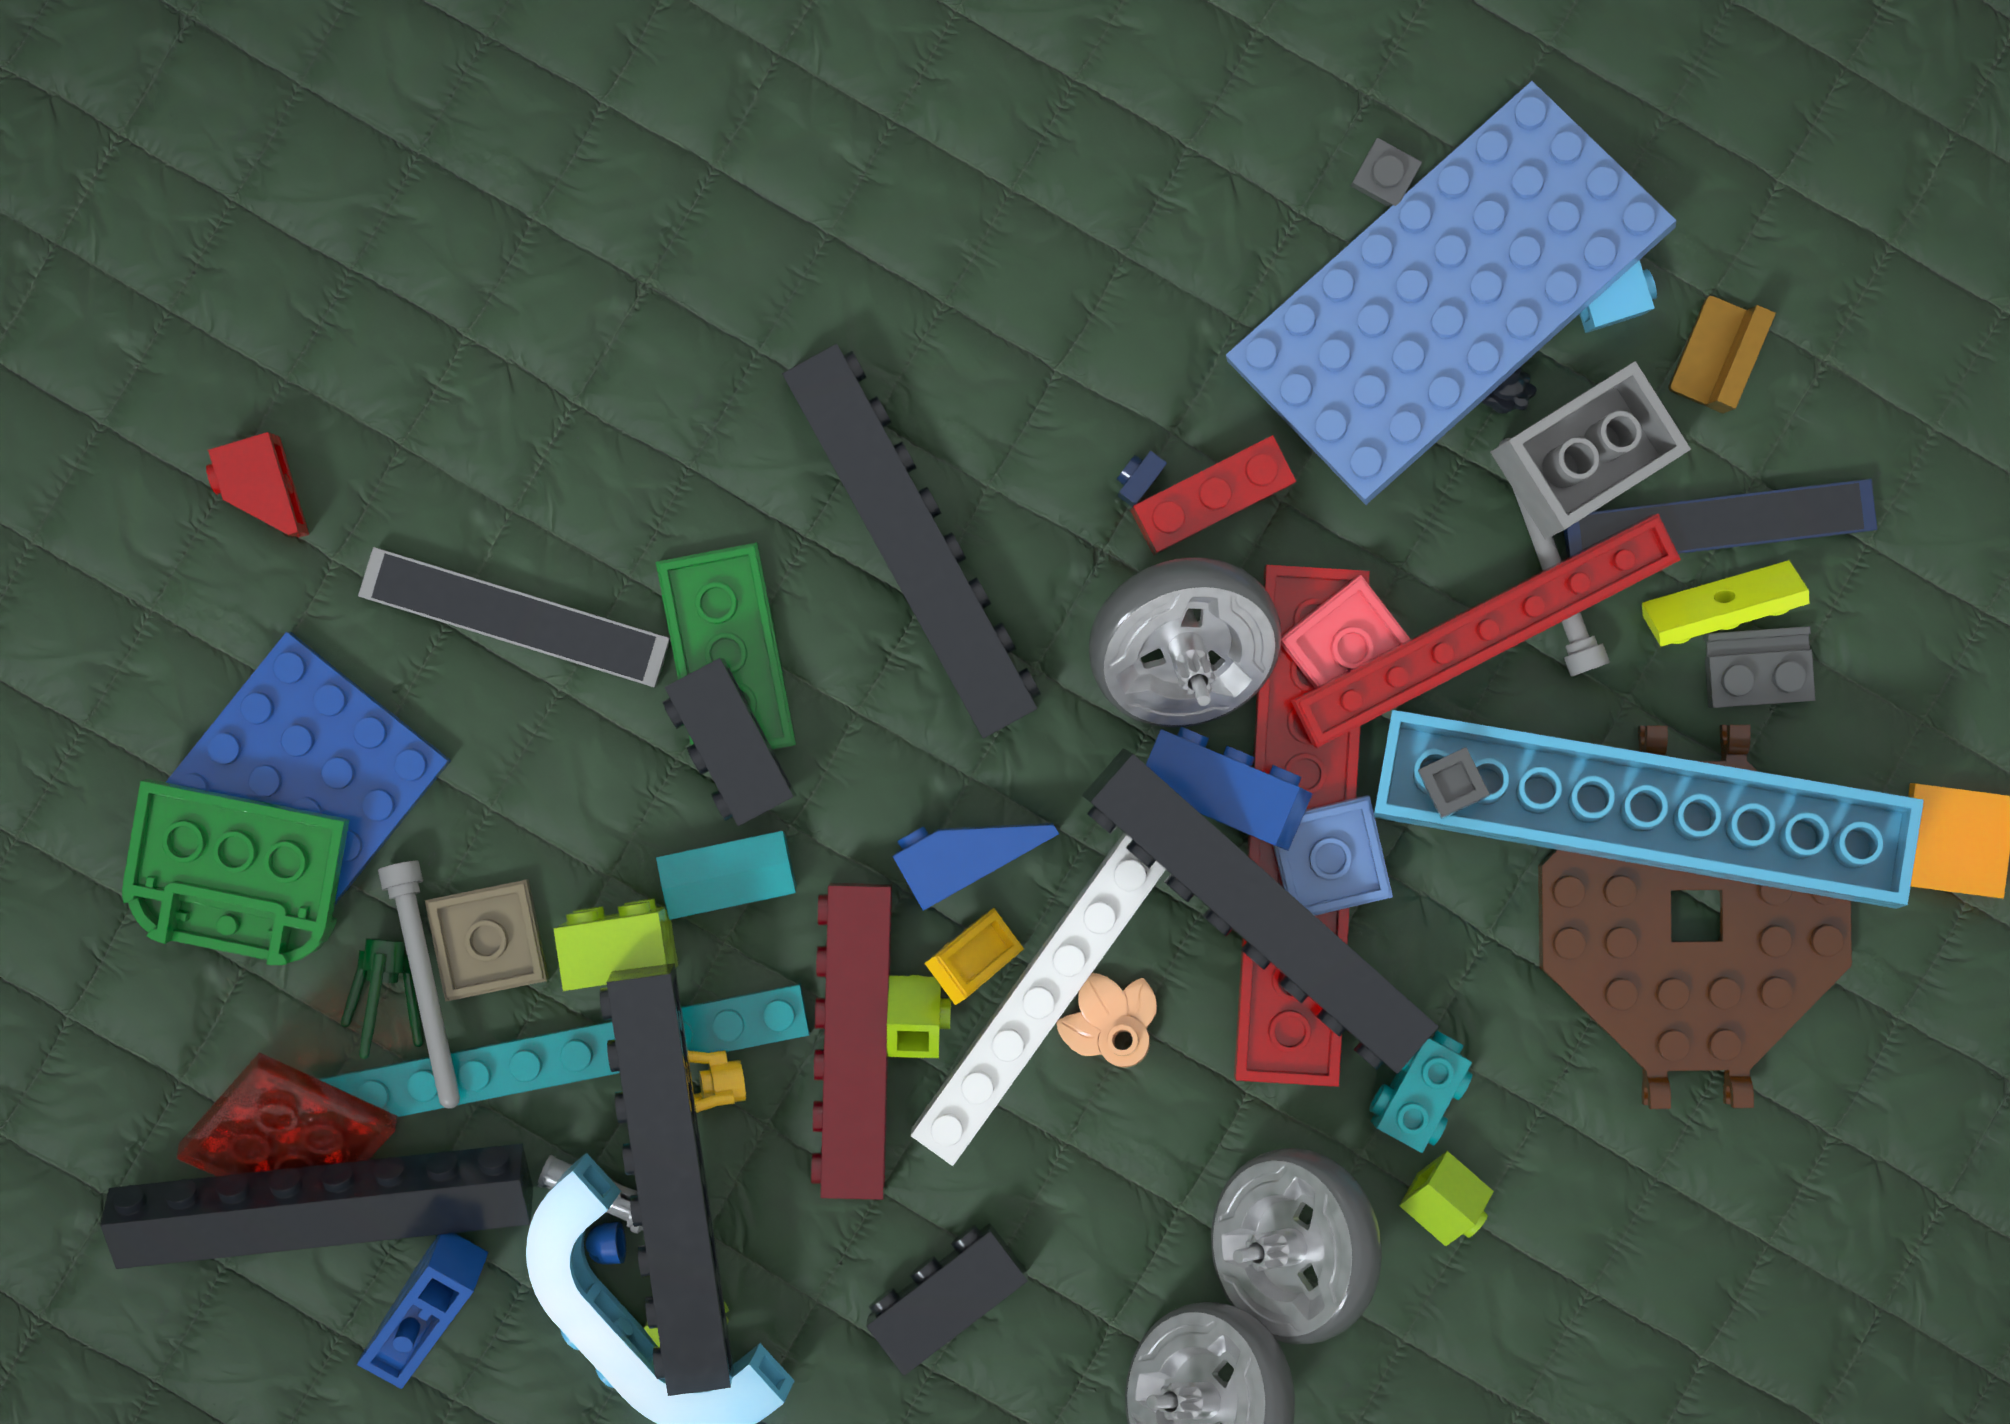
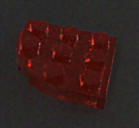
(282, 1121)

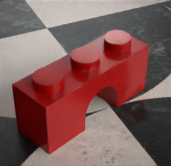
(1213, 495)

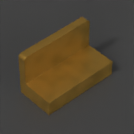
(1720, 353)

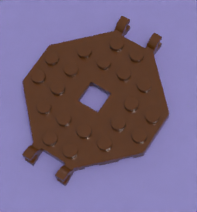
(1687, 1000)

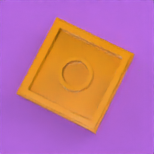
(1962, 841)

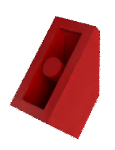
(258, 481)

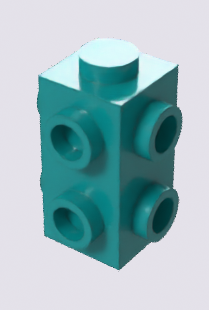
(1421, 1093)

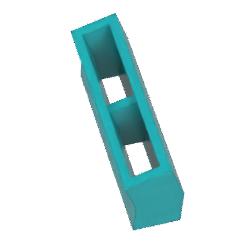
(726, 875)

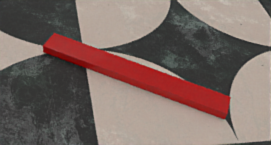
(1485, 630)

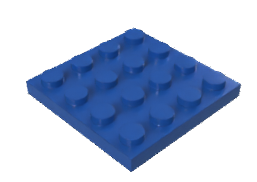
(316, 745)

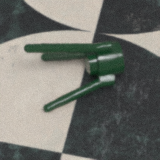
(381, 963)

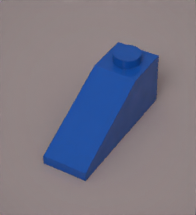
(957, 857)
(424, 1308)

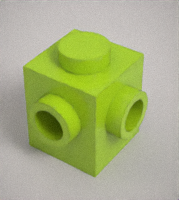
(915, 1016)
(1447, 1199)

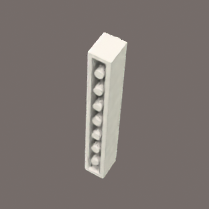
(1035, 1002)

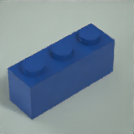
(1230, 788)

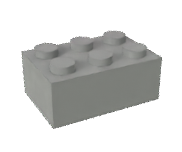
(1590, 450)

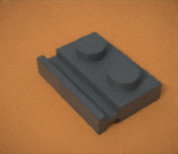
(1759, 667)

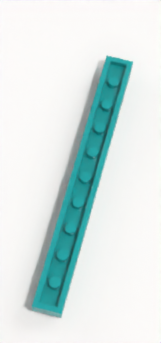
(574, 1053)

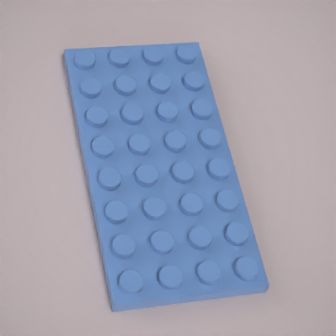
(1450, 291)

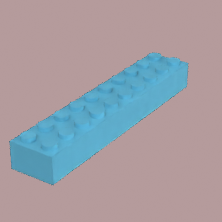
(1660, 810)

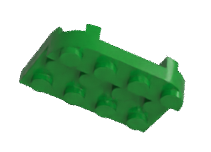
(232, 872)

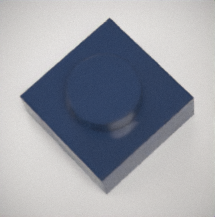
(1139, 476)

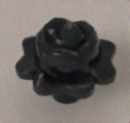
(1512, 393)

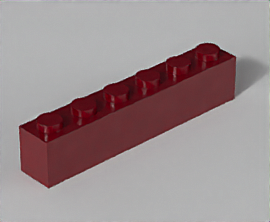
(854, 1041)

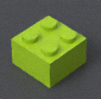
(598, 943)

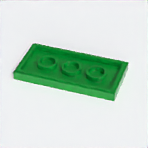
(722, 610)

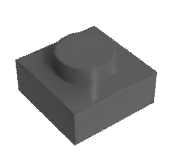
(1386, 173)
(1453, 783)

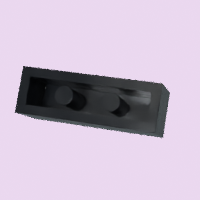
(727, 742)
(945, 1297)

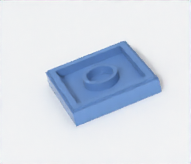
(1335, 858)

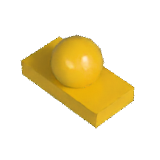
(974, 956)

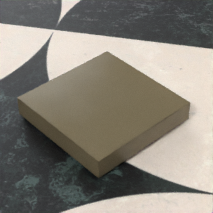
(487, 940)

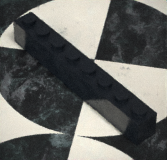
(910, 541)
(1259, 910)
(669, 1178)
(318, 1206)

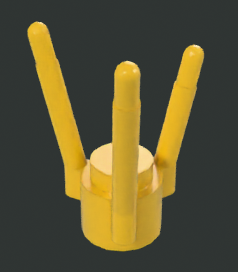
(721, 1083)

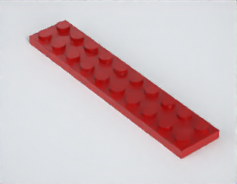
(1275, 1032)

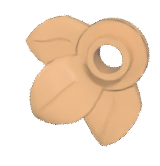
(1105, 1014)

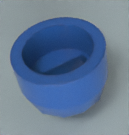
(607, 1243)

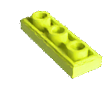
(1725, 603)

